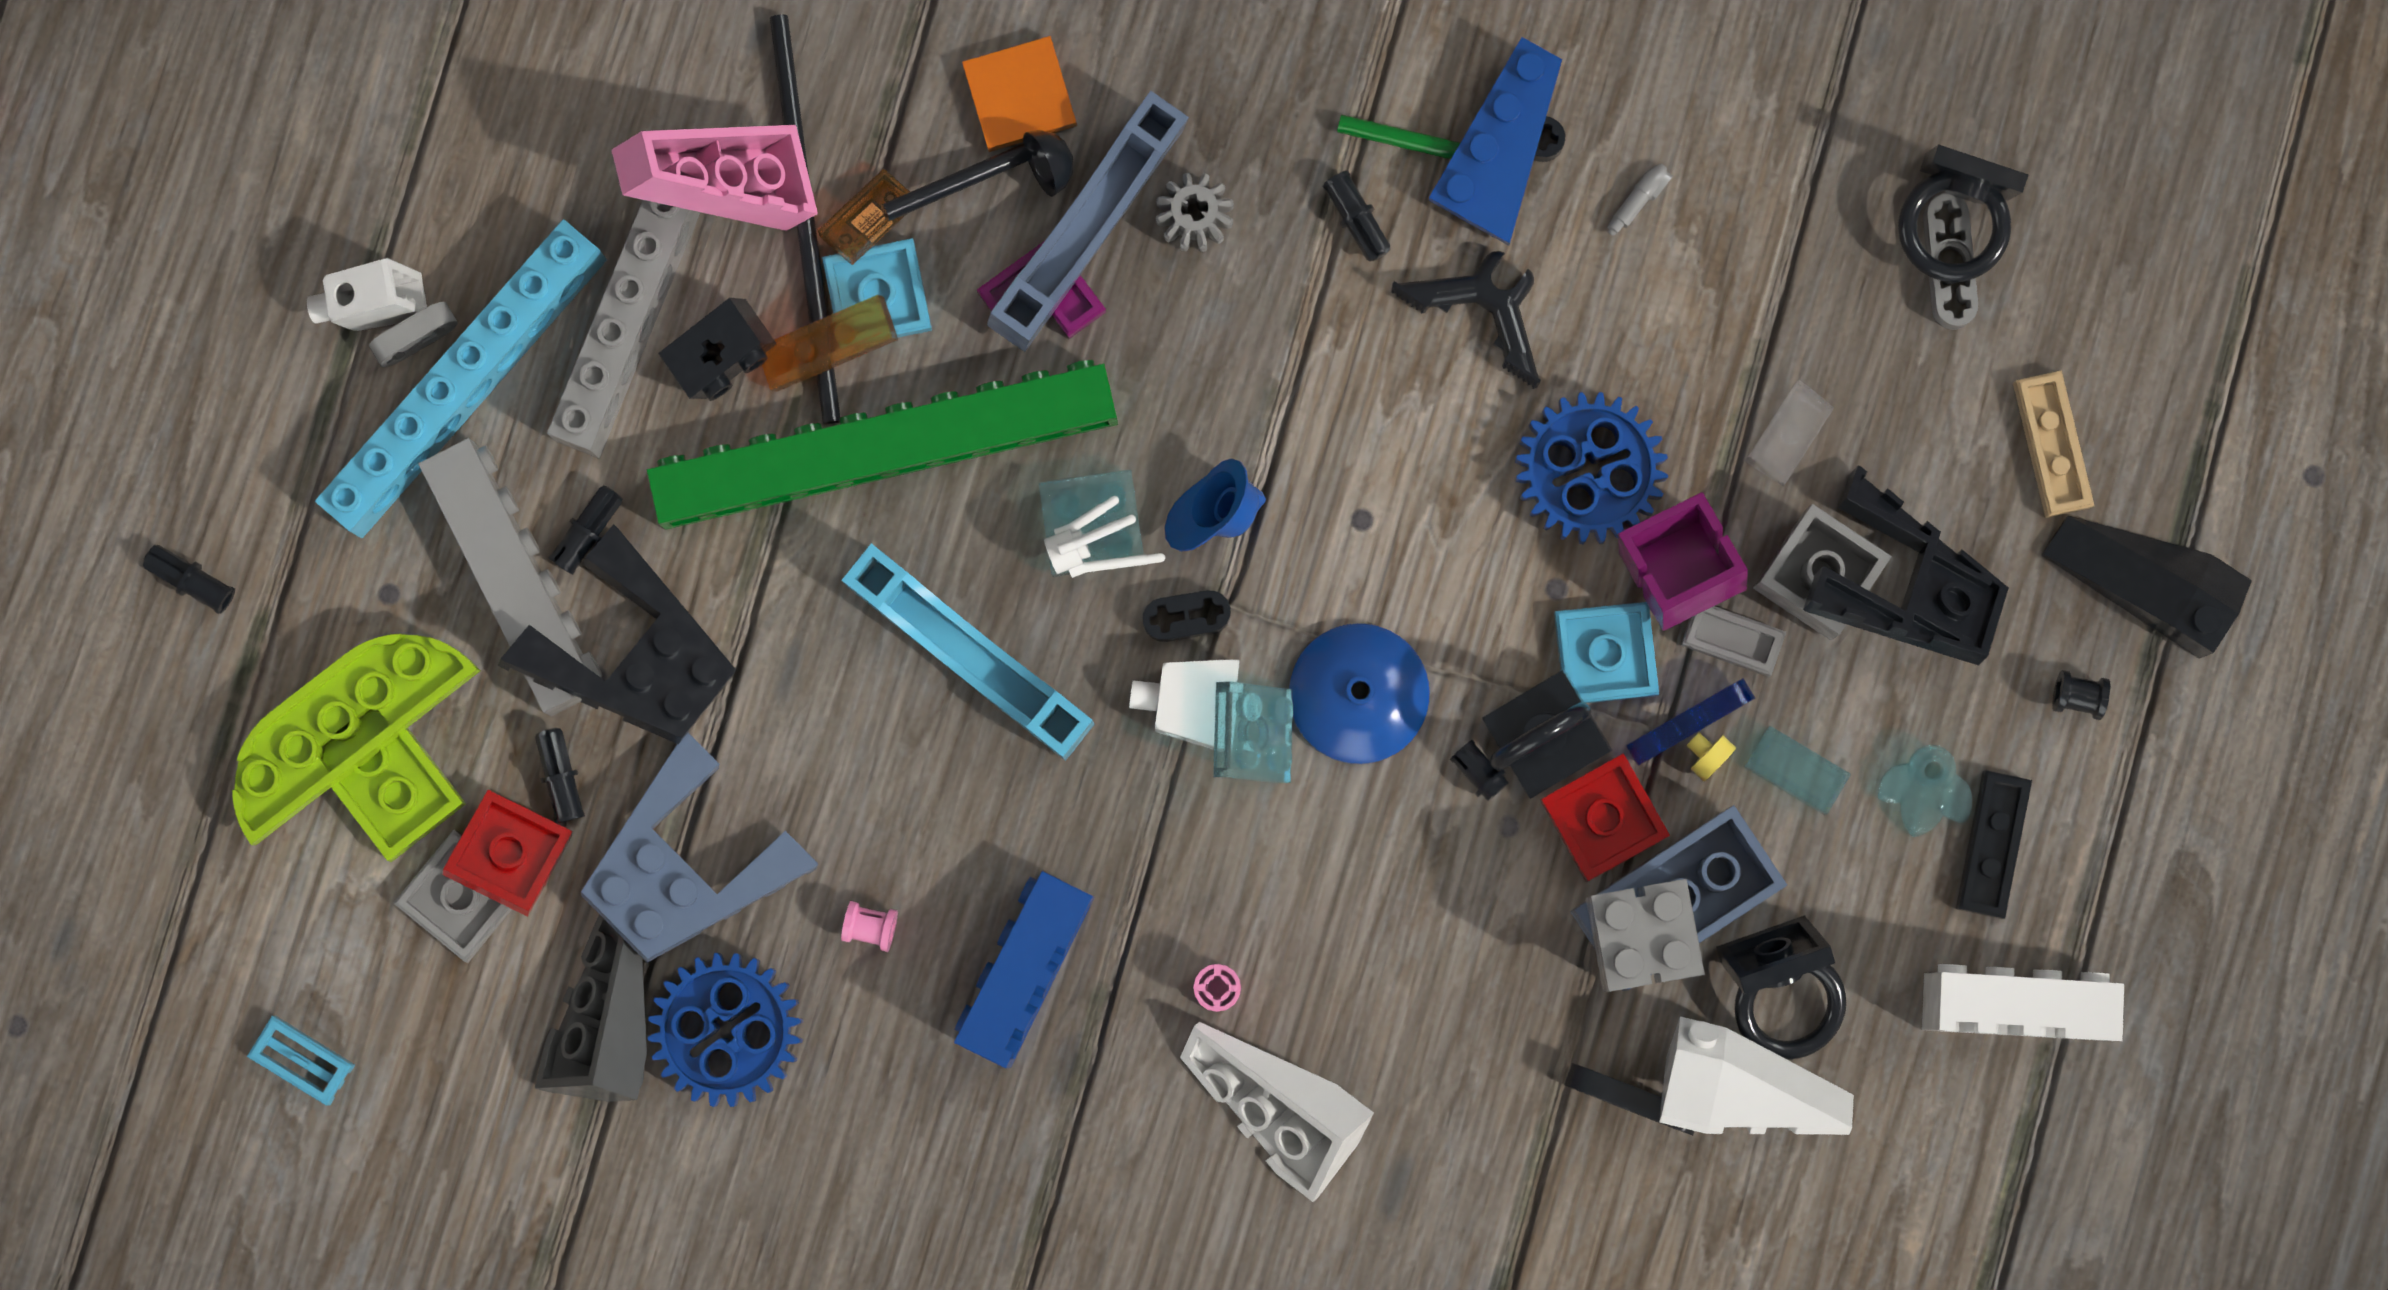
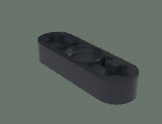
(1617, 1093)

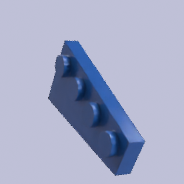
(1497, 153)

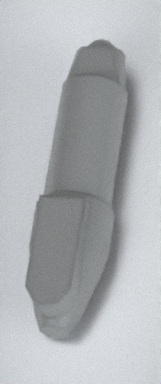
(1646, 189)

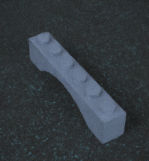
(1087, 222)

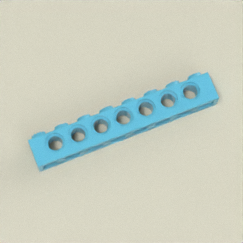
(461, 379)

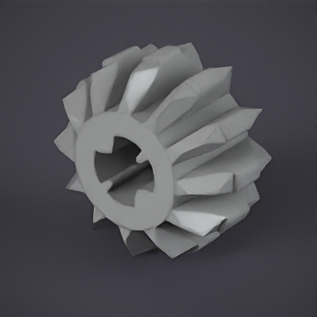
(1184, 224)

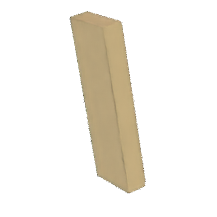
(2053, 444)

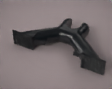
(1501, 303)

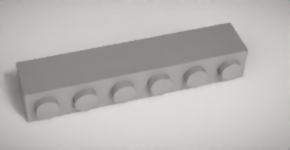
(503, 557)

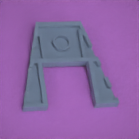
(653, 892)

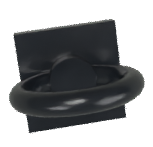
(1972, 181)
(1545, 734)
(1777, 960)

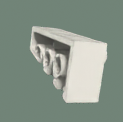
(2023, 1005)

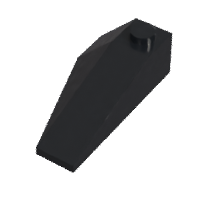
(2163, 584)

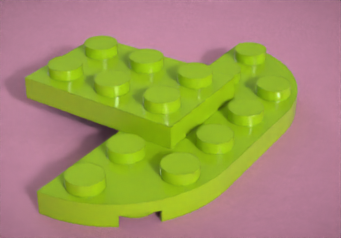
(354, 737)

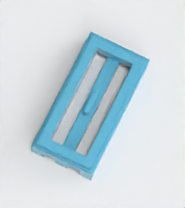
(334, 1081)

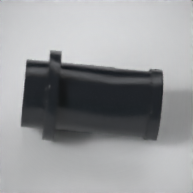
(1479, 771)

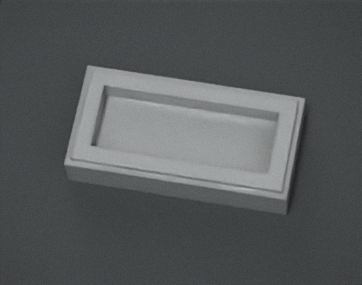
(1734, 639)

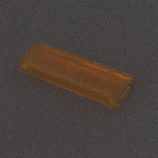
(829, 343)

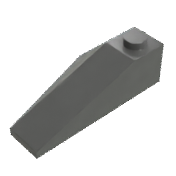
(603, 1033)

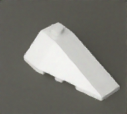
(1730, 1081)
(1294, 1114)

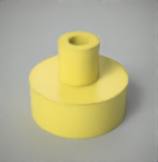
(1710, 755)

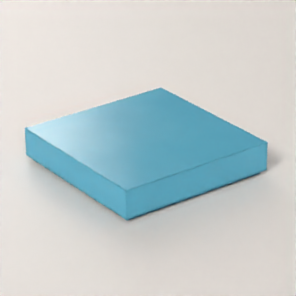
(884, 271)
(1608, 651)

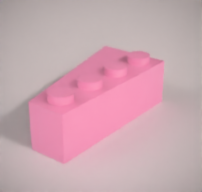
(722, 172)

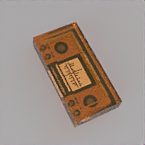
(861, 220)

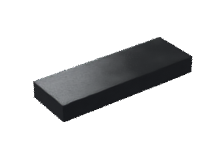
(1993, 844)

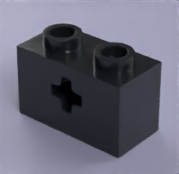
(694, 353)

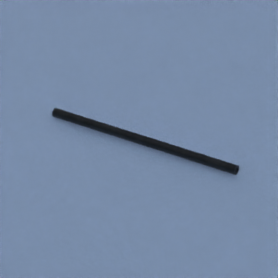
(806, 230)

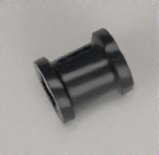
(2081, 695)

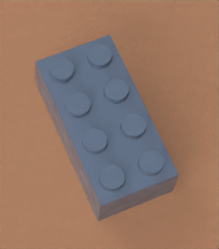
(1723, 872)

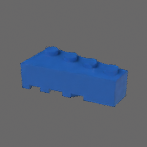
(1024, 969)

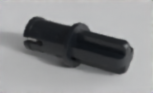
(1357, 216)
(586, 529)
(188, 578)
(559, 775)

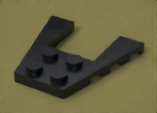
(1949, 598)
(665, 676)

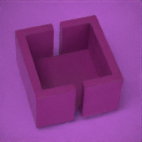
(1678, 562)

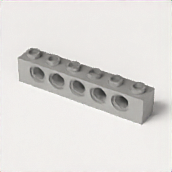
(622, 327)

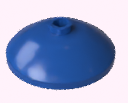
(1352, 727)

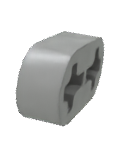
(413, 334)

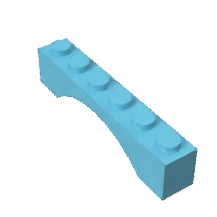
(968, 652)

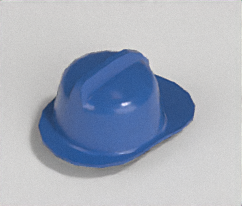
(1217, 505)

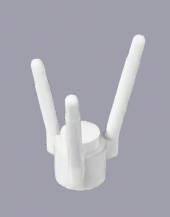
(1070, 547)

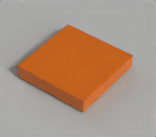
(1019, 93)

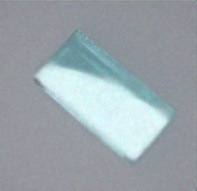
(1797, 770)

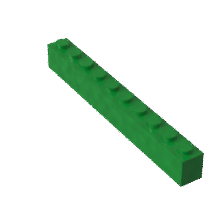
(882, 445)

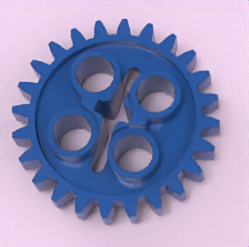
(1573, 430)
(700, 994)

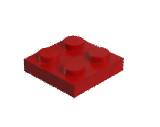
(1605, 817)
(507, 853)

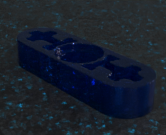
(1690, 722)

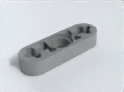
(1936, 228)

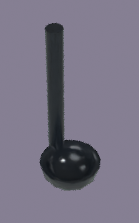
(1043, 150)

